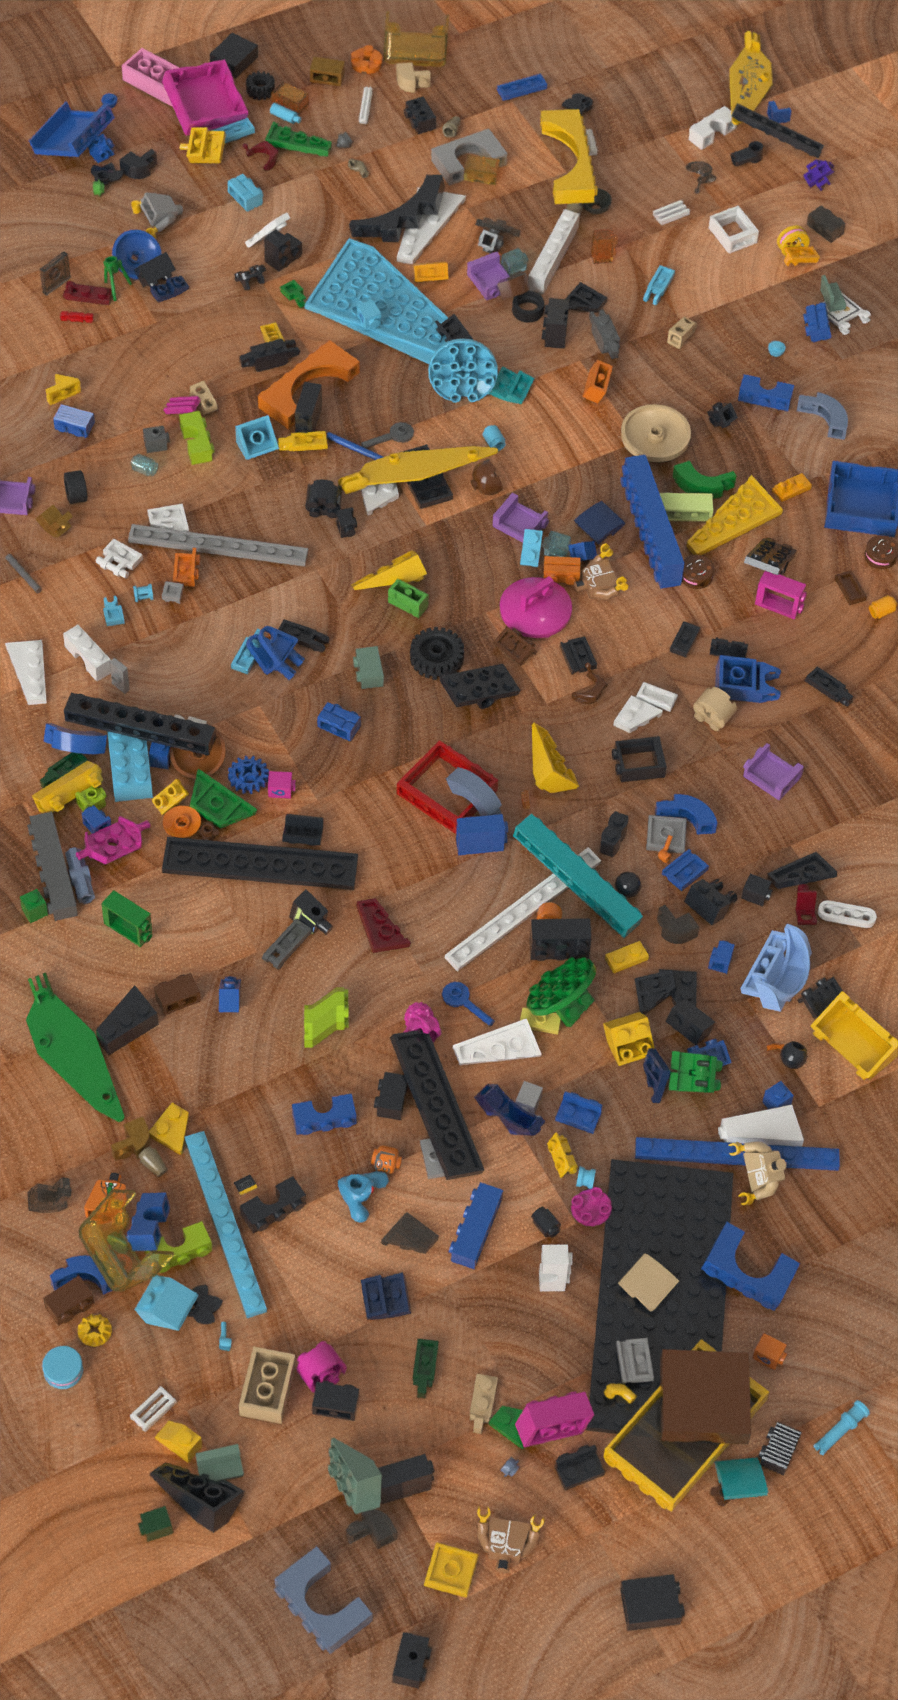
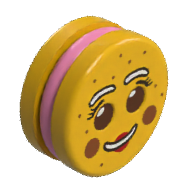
(792, 237)

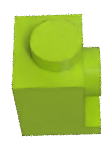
(91, 797)

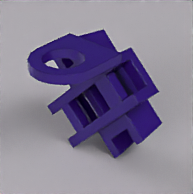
(820, 171)

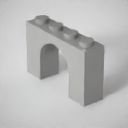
(480, 143)

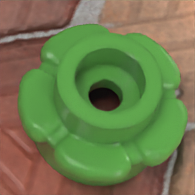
(98, 188)

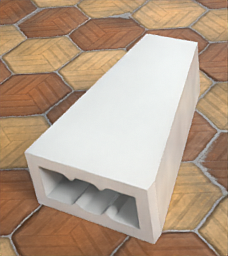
(769, 1126)

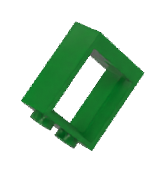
(127, 918)

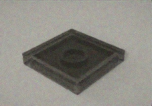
(55, 273)

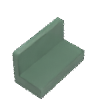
(832, 295)
(220, 1463)

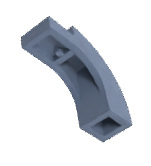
(828, 409)
(475, 790)

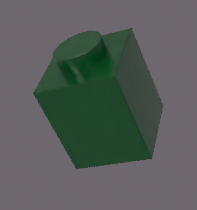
(155, 1524)

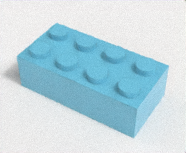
(129, 767)

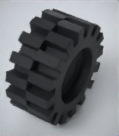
(260, 79)

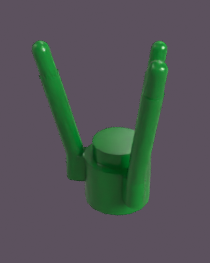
(111, 266)

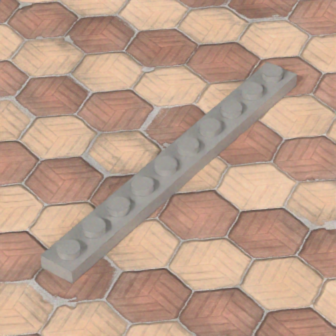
(218, 545)

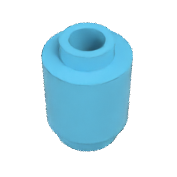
(494, 437)

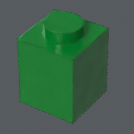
(33, 906)

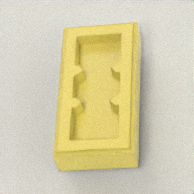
(546, 1023)

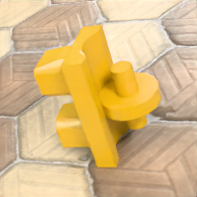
(170, 797)

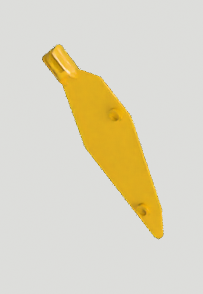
(412, 466)

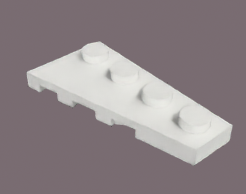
(29, 668)
(502, 1044)

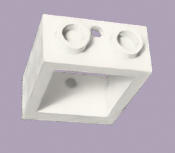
(738, 241)

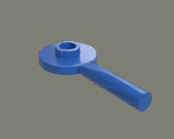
(457, 995)

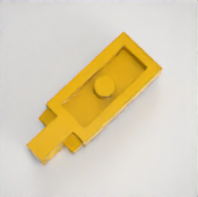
(304, 441)

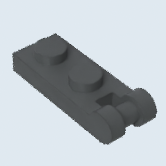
(287, 943)

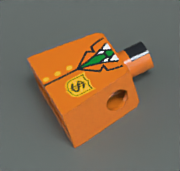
(101, 1190)

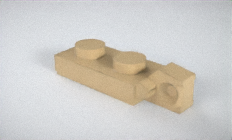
(482, 1401)

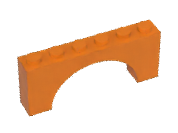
(326, 361)

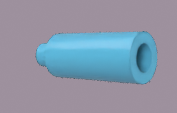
(285, 113)

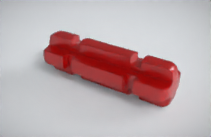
(76, 316)

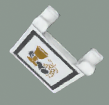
(841, 317)

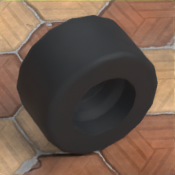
(75, 487)

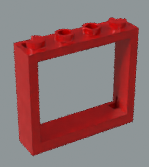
(428, 805)

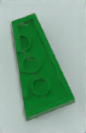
(291, 140)

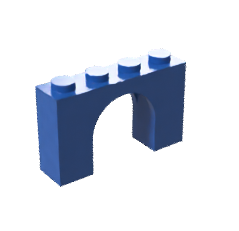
(723, 1266)

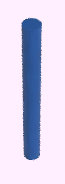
(353, 446)

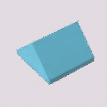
(256, 437)

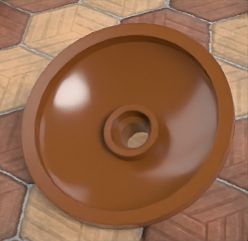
(188, 762)

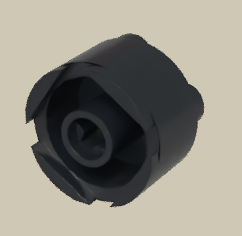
(323, 498)

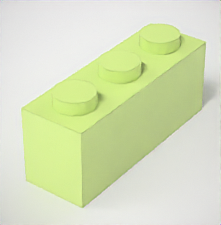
(688, 506)

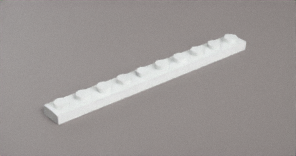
(512, 917)

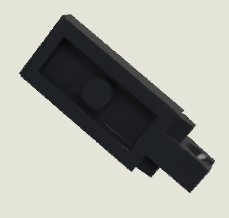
(829, 686)

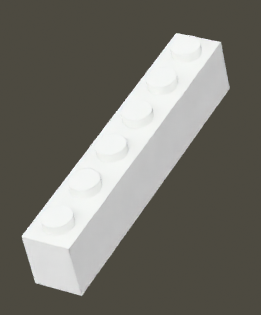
(553, 251)

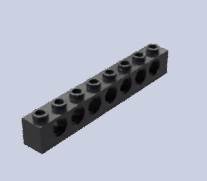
(126, 721)

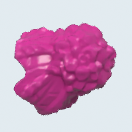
(421, 1017)

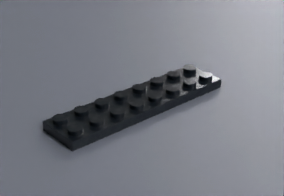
(437, 1104)

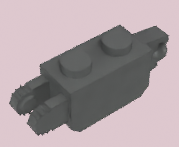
(605, 334)

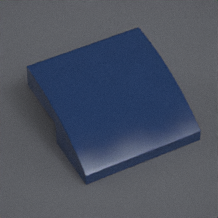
(599, 522)
(385, 1296)

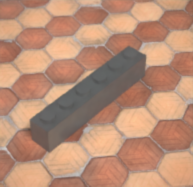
(53, 866)

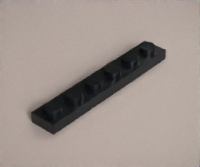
(777, 130)

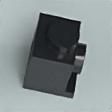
(346, 522)

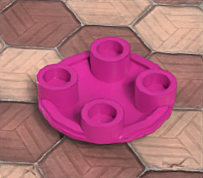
(591, 1207)

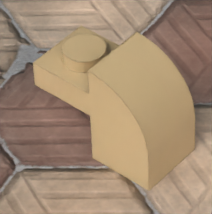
(410, 79)

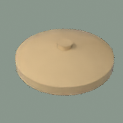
(657, 432)

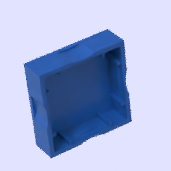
(862, 499)

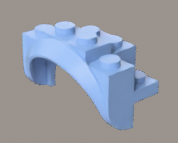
(779, 977)

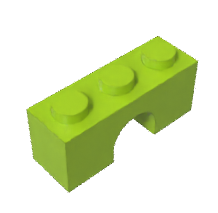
(194, 426)
(196, 1244)

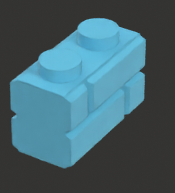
(245, 192)

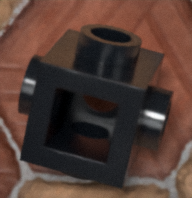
(722, 414)

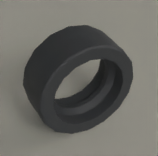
(528, 315)

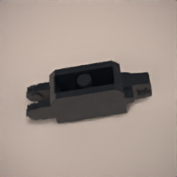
(269, 354)

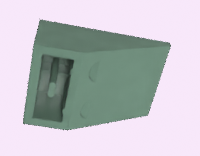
(355, 1477)

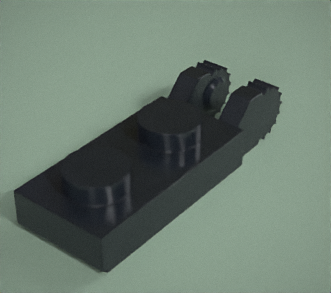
(305, 635)

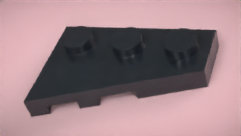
(802, 871)

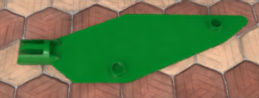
(71, 1049)

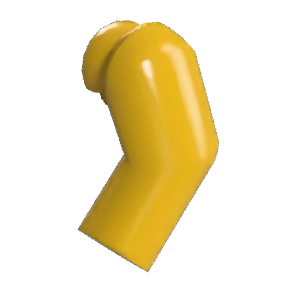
(619, 1389)

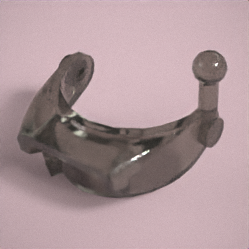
(703, 169)

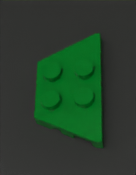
(218, 803)

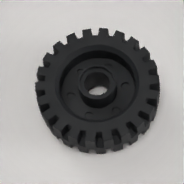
(436, 652)

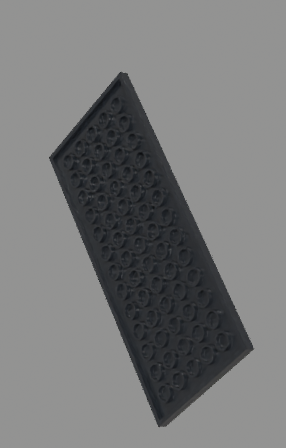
(675, 1220)

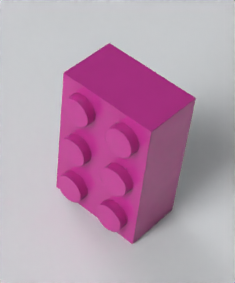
(554, 1418)

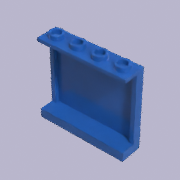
(70, 131)

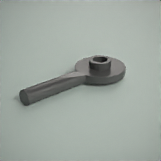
(399, 432)

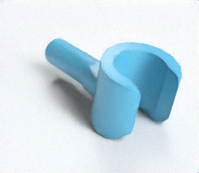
(225, 1343)

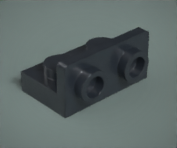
(820, 996)
(579, 1467)

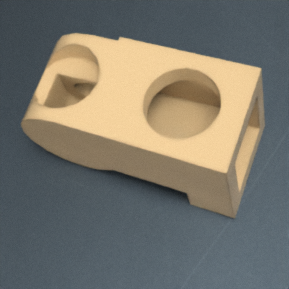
(680, 332)
(207, 401)

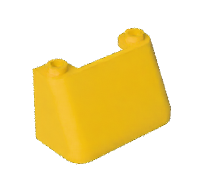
(856, 1036)

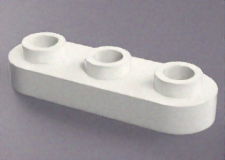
(856, 914)

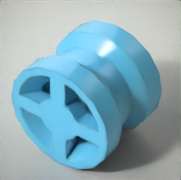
(586, 1177)

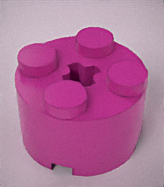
(320, 1365)

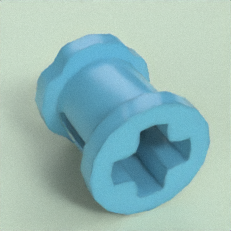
(143, 592)

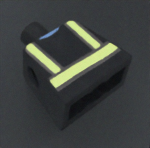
(310, 912)

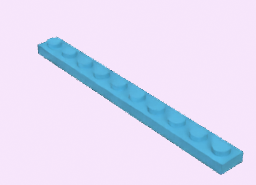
(225, 1225)

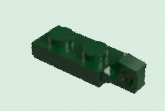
(62, 767)
(425, 1365)

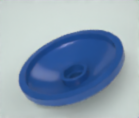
(137, 244)

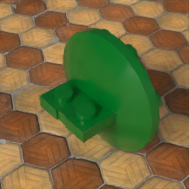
(564, 991)

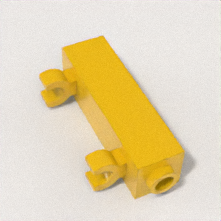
(63, 789)

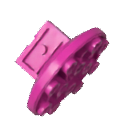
(536, 607)

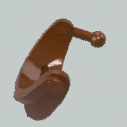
(595, 693)

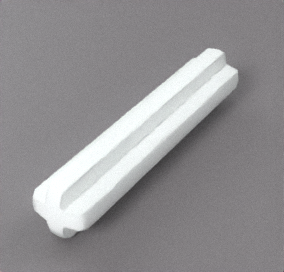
(365, 106)

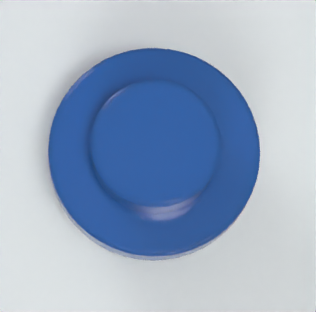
(110, 99)

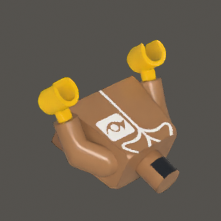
(599, 577)
(507, 1539)

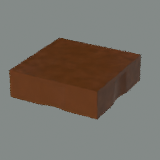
(705, 1396)

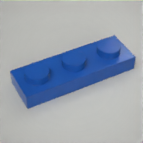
(522, 87)

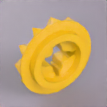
(94, 1339)

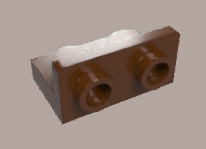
(514, 646)

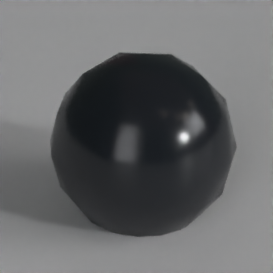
(628, 884)
(793, 1055)

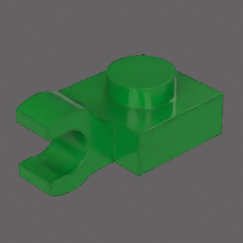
(293, 290)

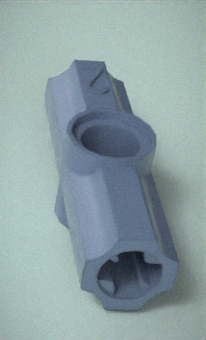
(79, 876)

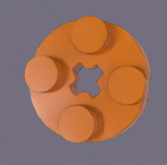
(359, 60)

